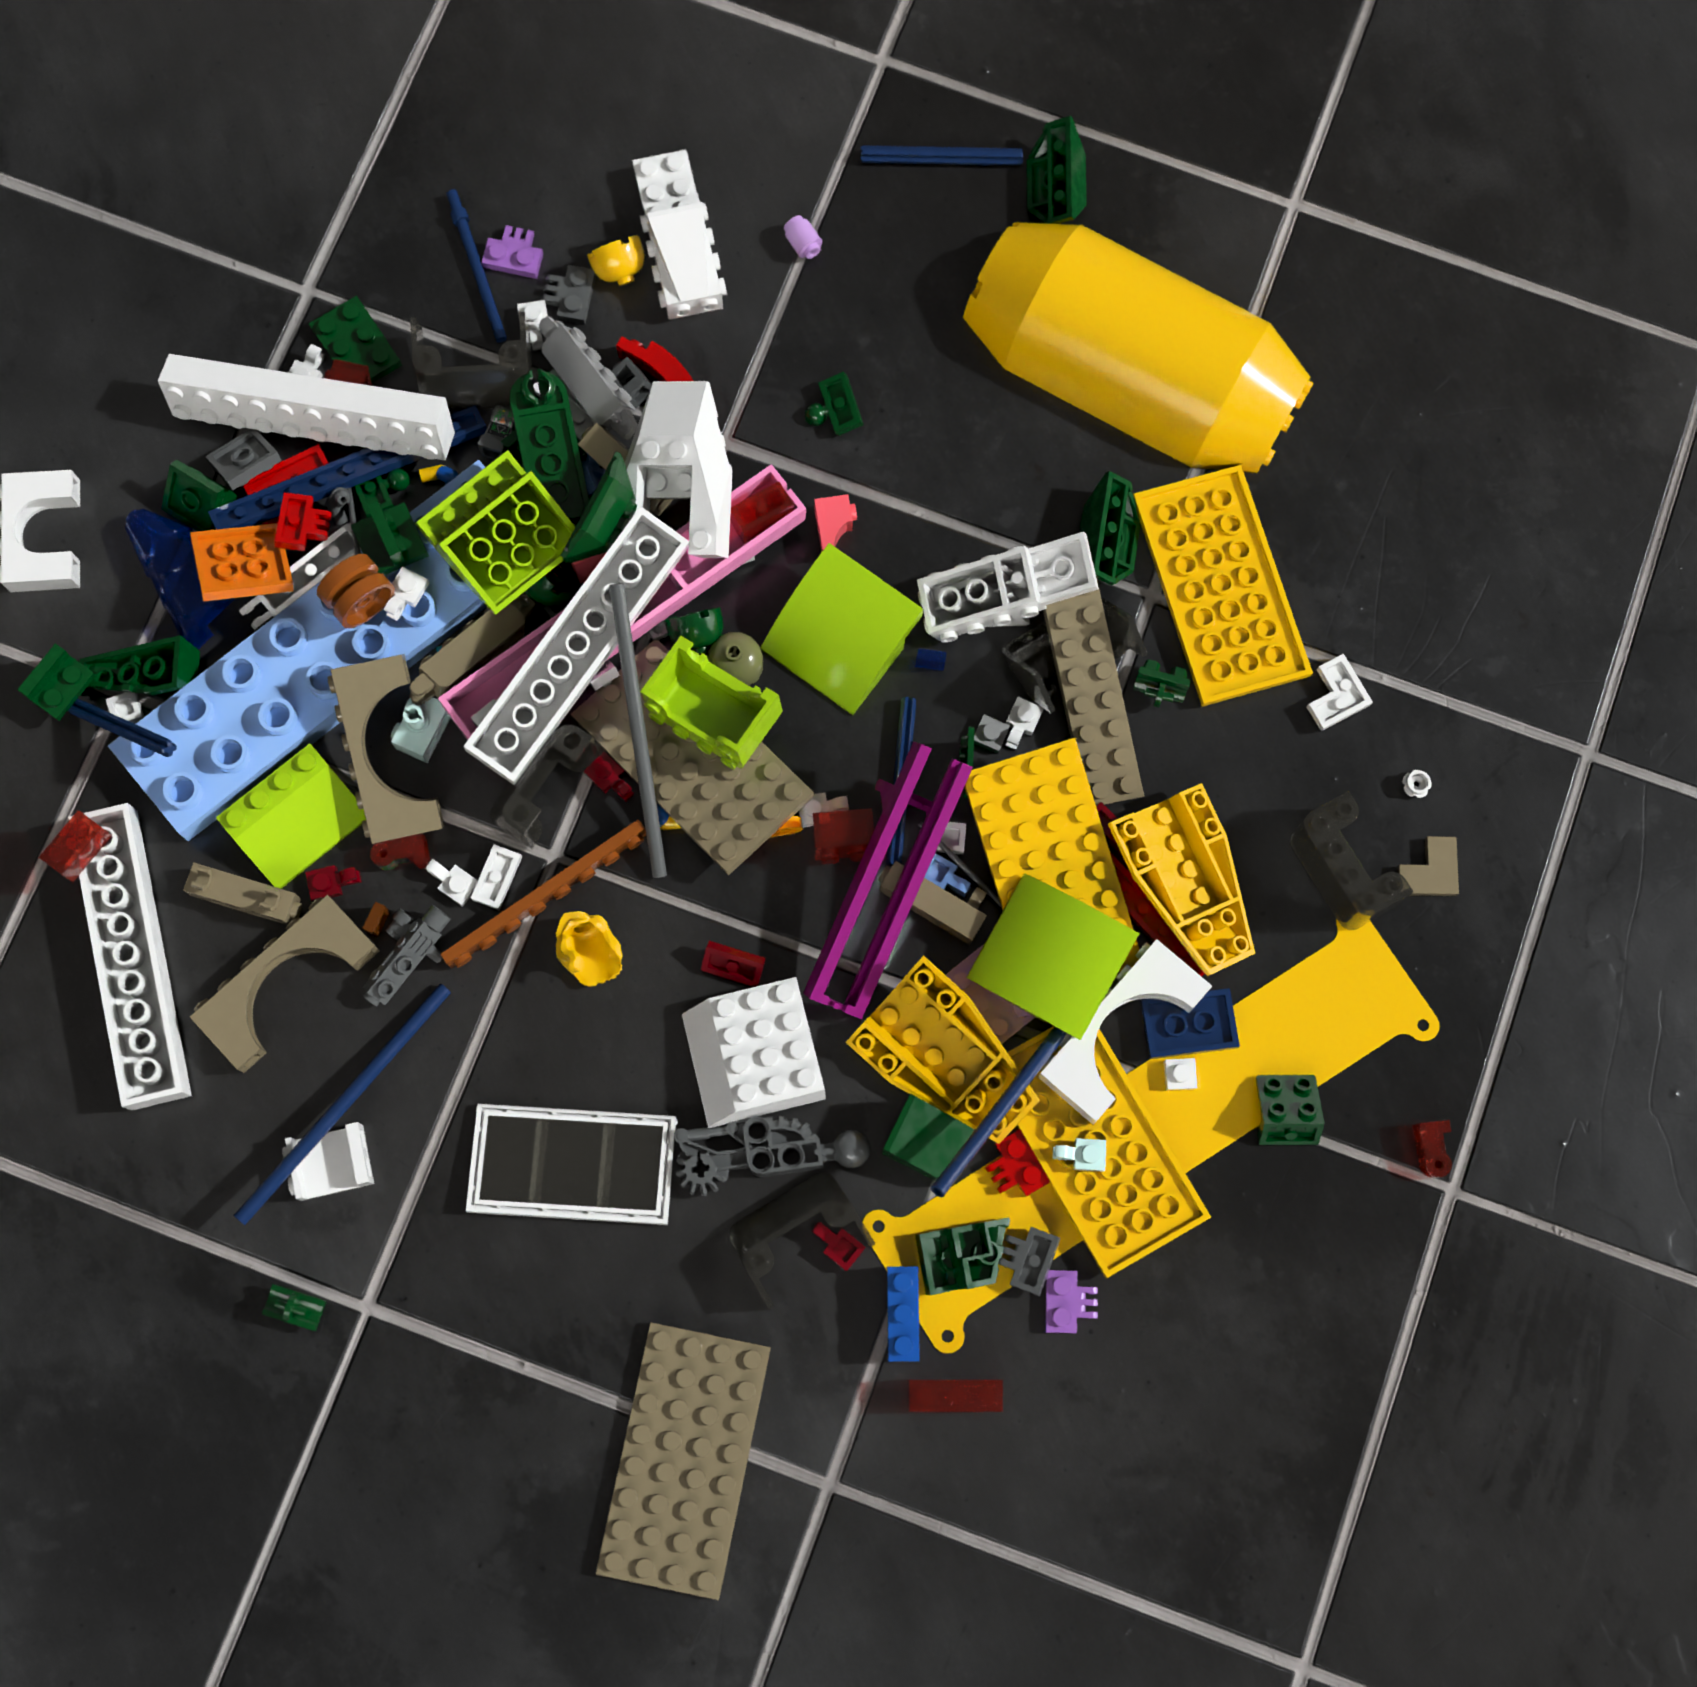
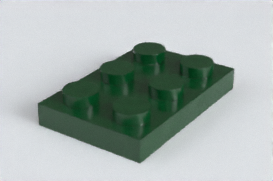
(354, 337)

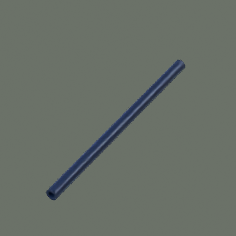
(341, 1105)
(997, 1112)

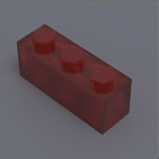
(955, 1395)

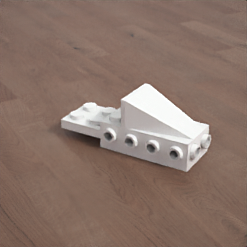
(678, 236)
(1005, 587)

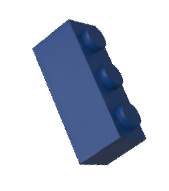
(903, 1313)

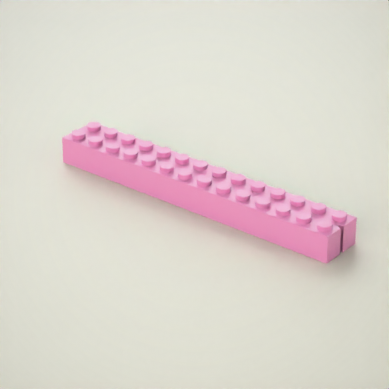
(684, 583)

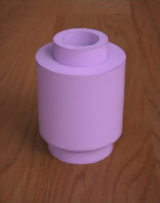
(802, 237)

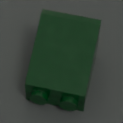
(925, 1138)

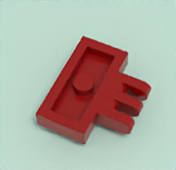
(300, 522)
(1018, 1165)

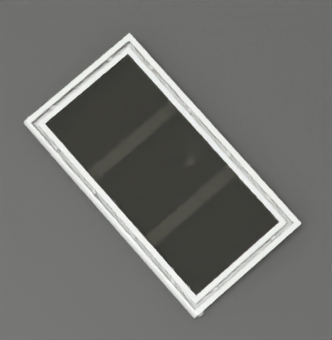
(571, 1164)

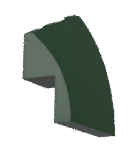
(961, 1256)

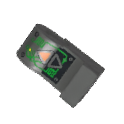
(499, 427)

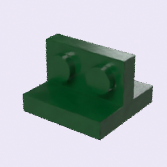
(191, 496)
(389, 537)
(56, 682)

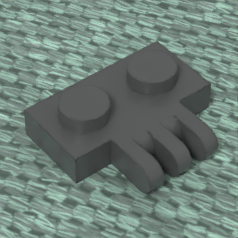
(571, 293)
(1030, 1259)

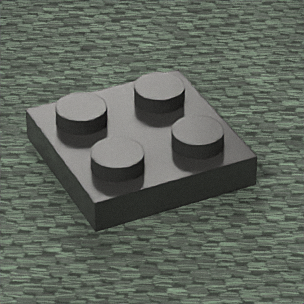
(243, 458)

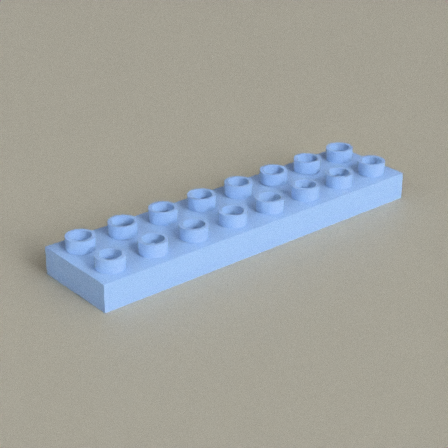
(275, 693)

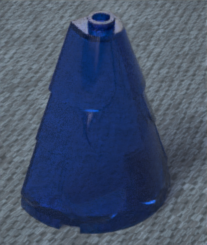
(169, 561)

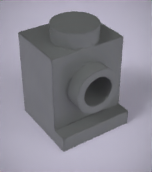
(632, 381)

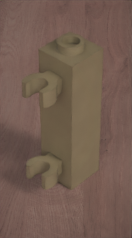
(601, 447)
(242, 894)
(940, 906)

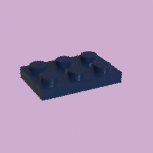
(1205, 1029)

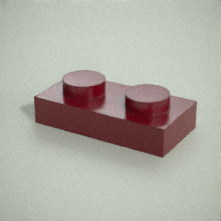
(733, 964)

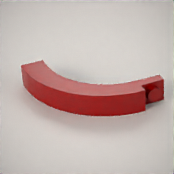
(653, 360)

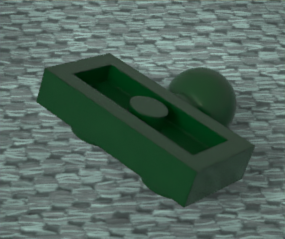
(839, 405)
(376, 489)

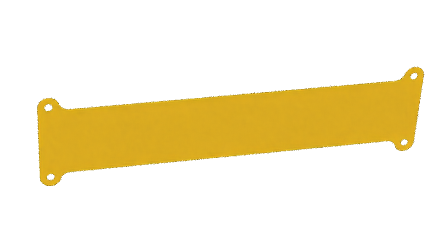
(1300, 1023)

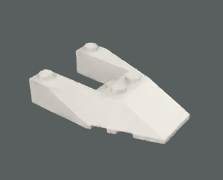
(684, 457)

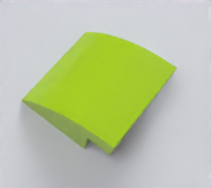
(499, 531)
(841, 629)
(1052, 956)

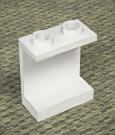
(333, 1165)

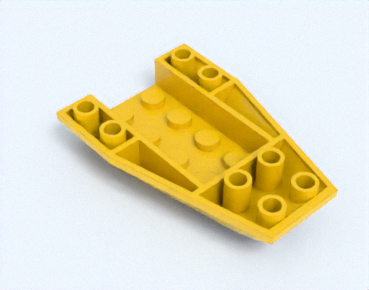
(1188, 876)
(941, 1050)

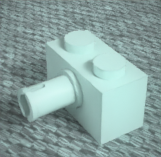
(420, 729)

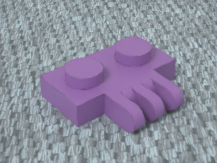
(513, 254)
(1066, 1302)

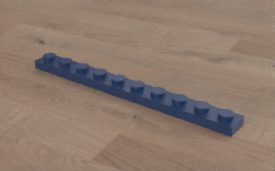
(341, 473)

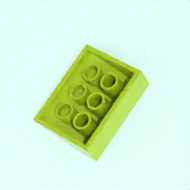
(293, 817)

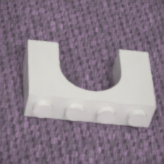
(21, 498)

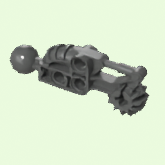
(782, 1135)

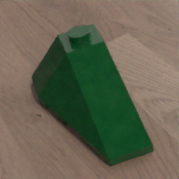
(146, 667)

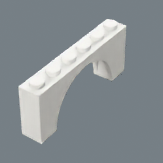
(1154, 976)

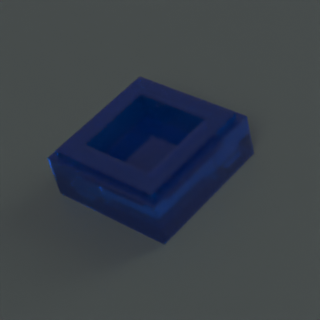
(930, 659)

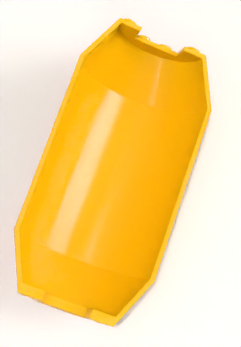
(1136, 346)

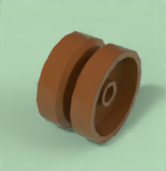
(355, 590)

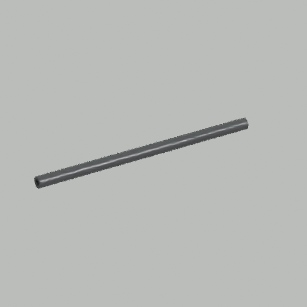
(638, 730)

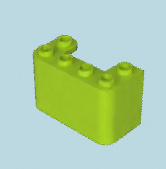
(709, 705)

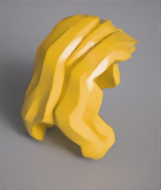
(588, 948)

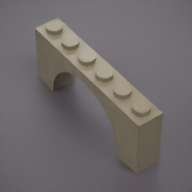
(386, 811)
(229, 1013)

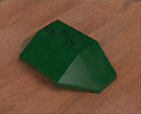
(1057, 173)
(604, 514)
(1112, 528)

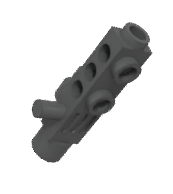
(414, 941)

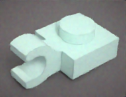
(1086, 1154)

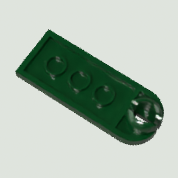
(549, 440)

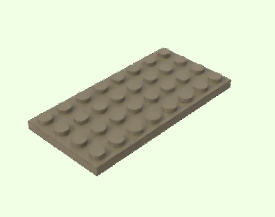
(716, 806)
(683, 1461)

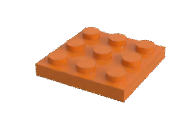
(240, 562)

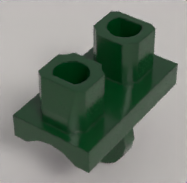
(1162, 685)
(294, 1307)

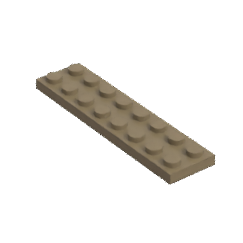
(1093, 696)

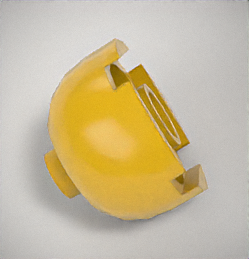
(618, 260)

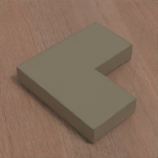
(1439, 874)

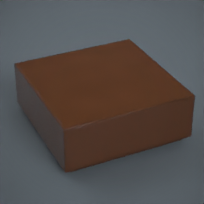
(376, 919)

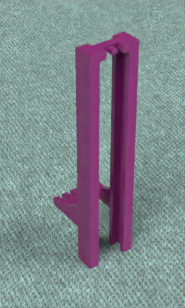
(894, 803)

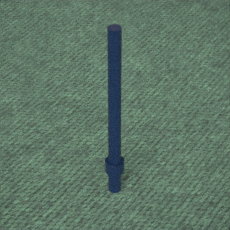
(461, 219)

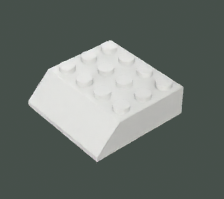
(753, 1052)

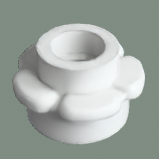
(1420, 777)

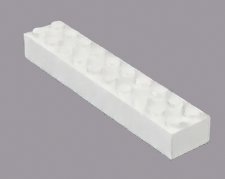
(307, 407)
(575, 647)
(132, 965)

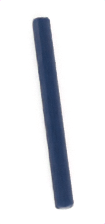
(941, 155)
(123, 728)
(904, 743)

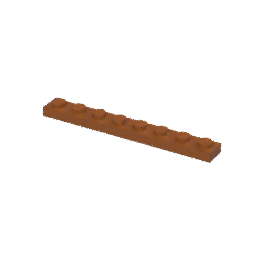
(535, 902)

